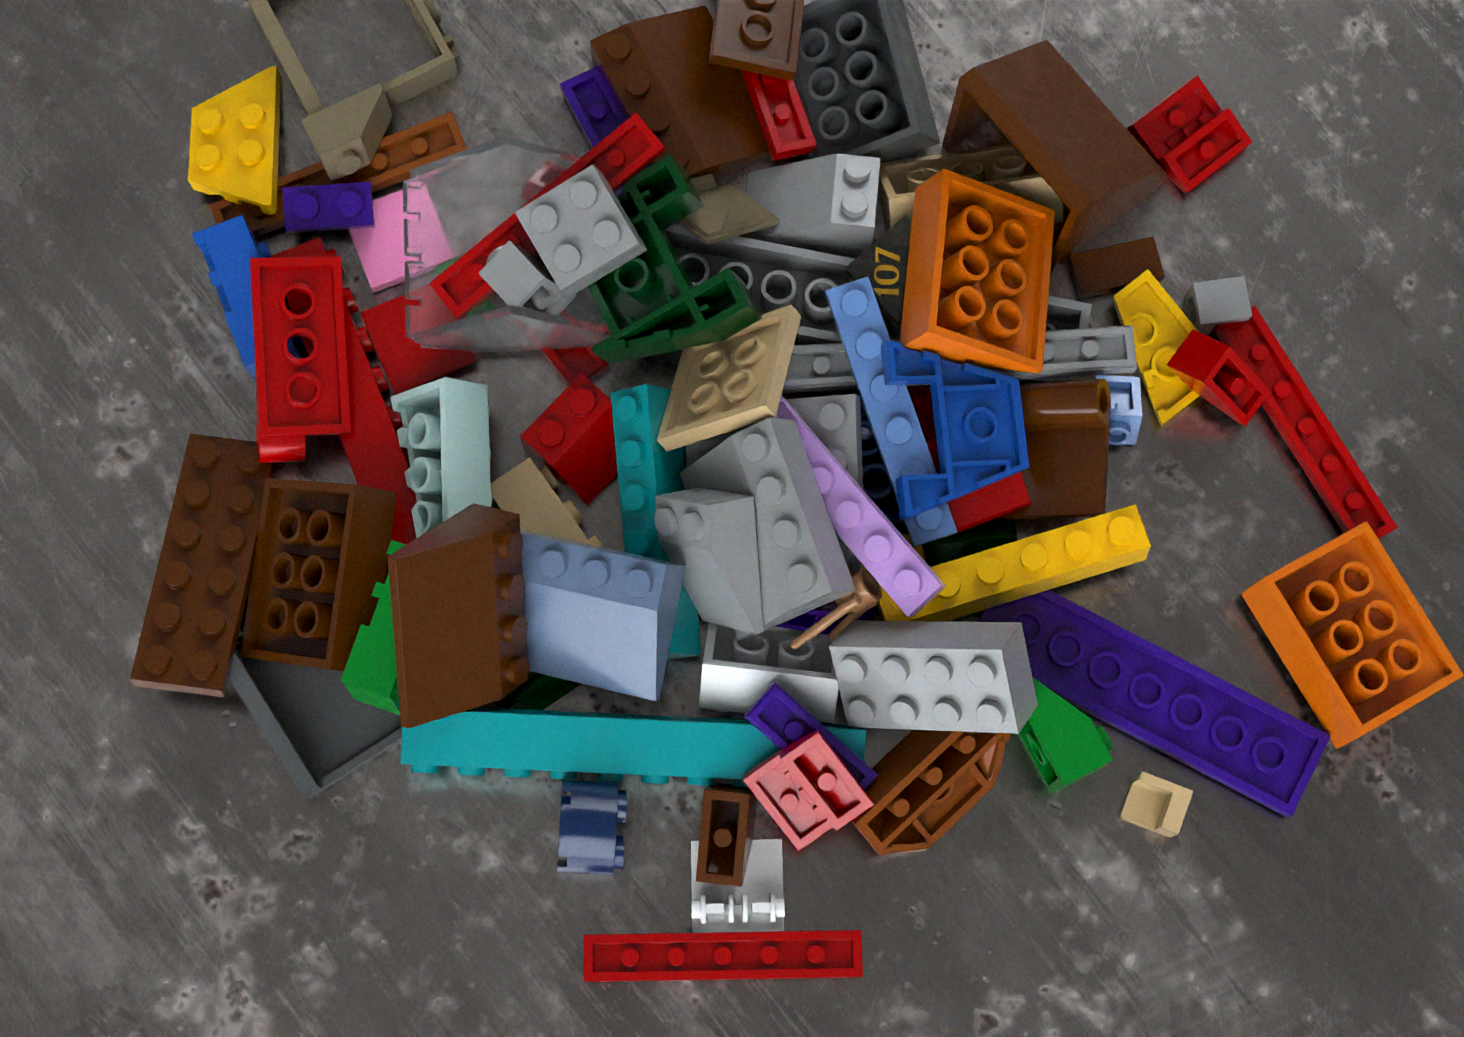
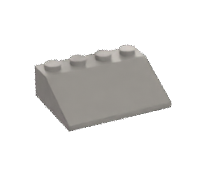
(795, 536)

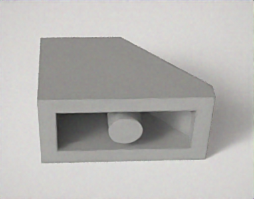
(523, 280)

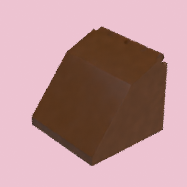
(1062, 134)

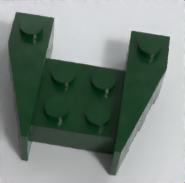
(651, 298)

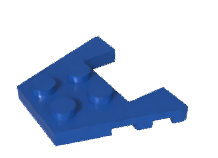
(974, 422)

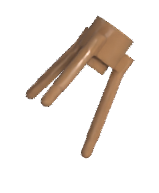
(853, 604)

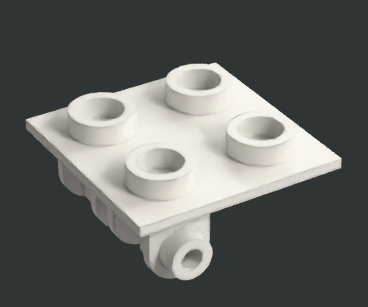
(749, 908)

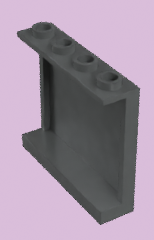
(312, 720)

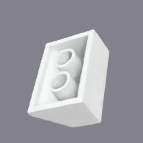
(742, 670)

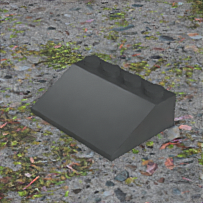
(862, 81)

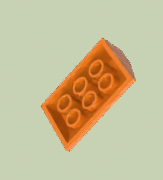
(977, 274)
(1351, 634)

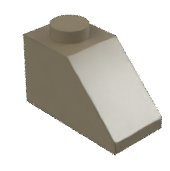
(349, 131)

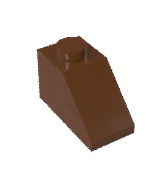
(725, 834)

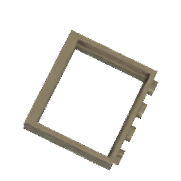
(396, 90)

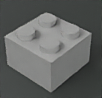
(580, 230)

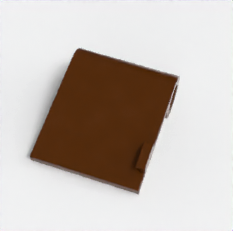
(1066, 448)

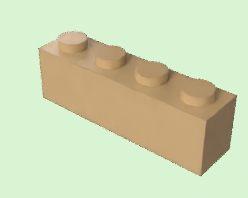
(532, 496)

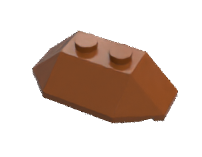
(928, 787)

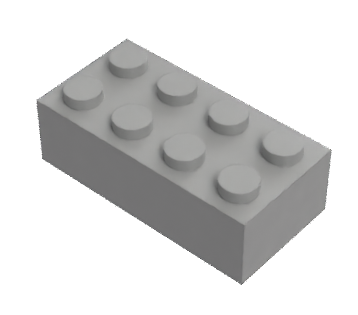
(934, 675)

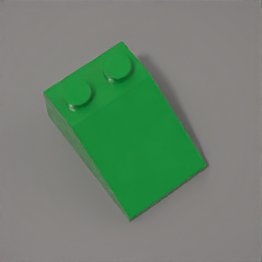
(1063, 741)

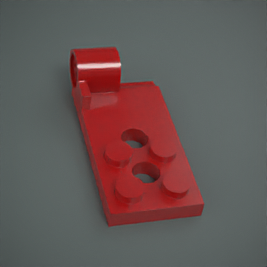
(294, 393)

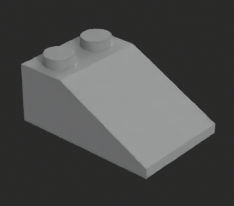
(820, 203)
(718, 544)

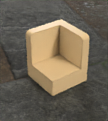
(1156, 804)

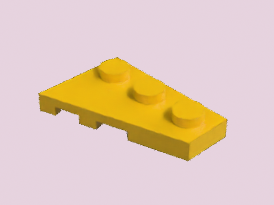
(1157, 333)

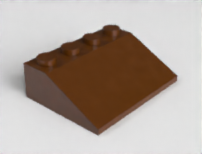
(689, 104)
(316, 570)
(459, 615)

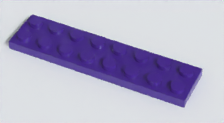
(1166, 700)

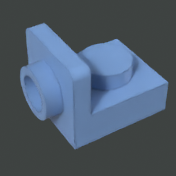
(1125, 408)

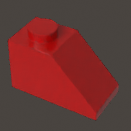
(1219, 376)

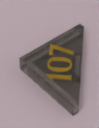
(887, 268)

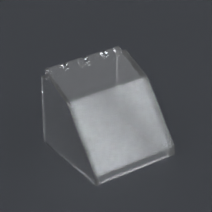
(457, 207)

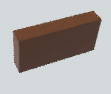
(1114, 266)

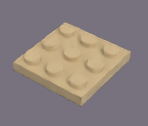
(730, 381)

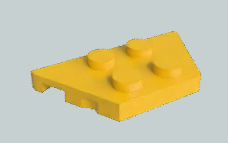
(238, 142)

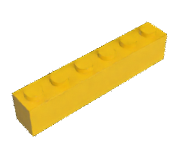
(1031, 566)

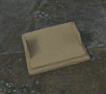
(725, 212)

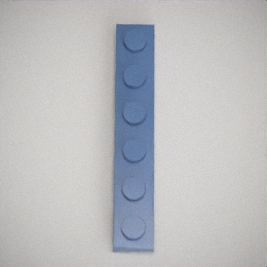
(886, 406)

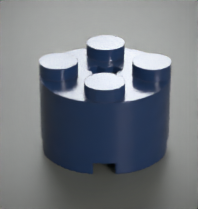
(590, 826)

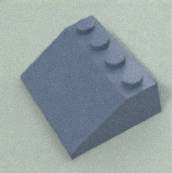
(598, 614)

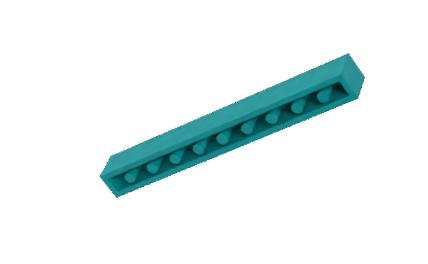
(596, 744)

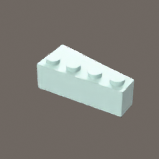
(446, 448)

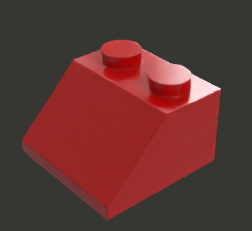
(576, 440)

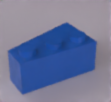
(227, 254)

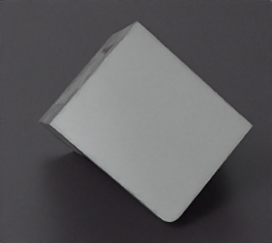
(1217, 303)

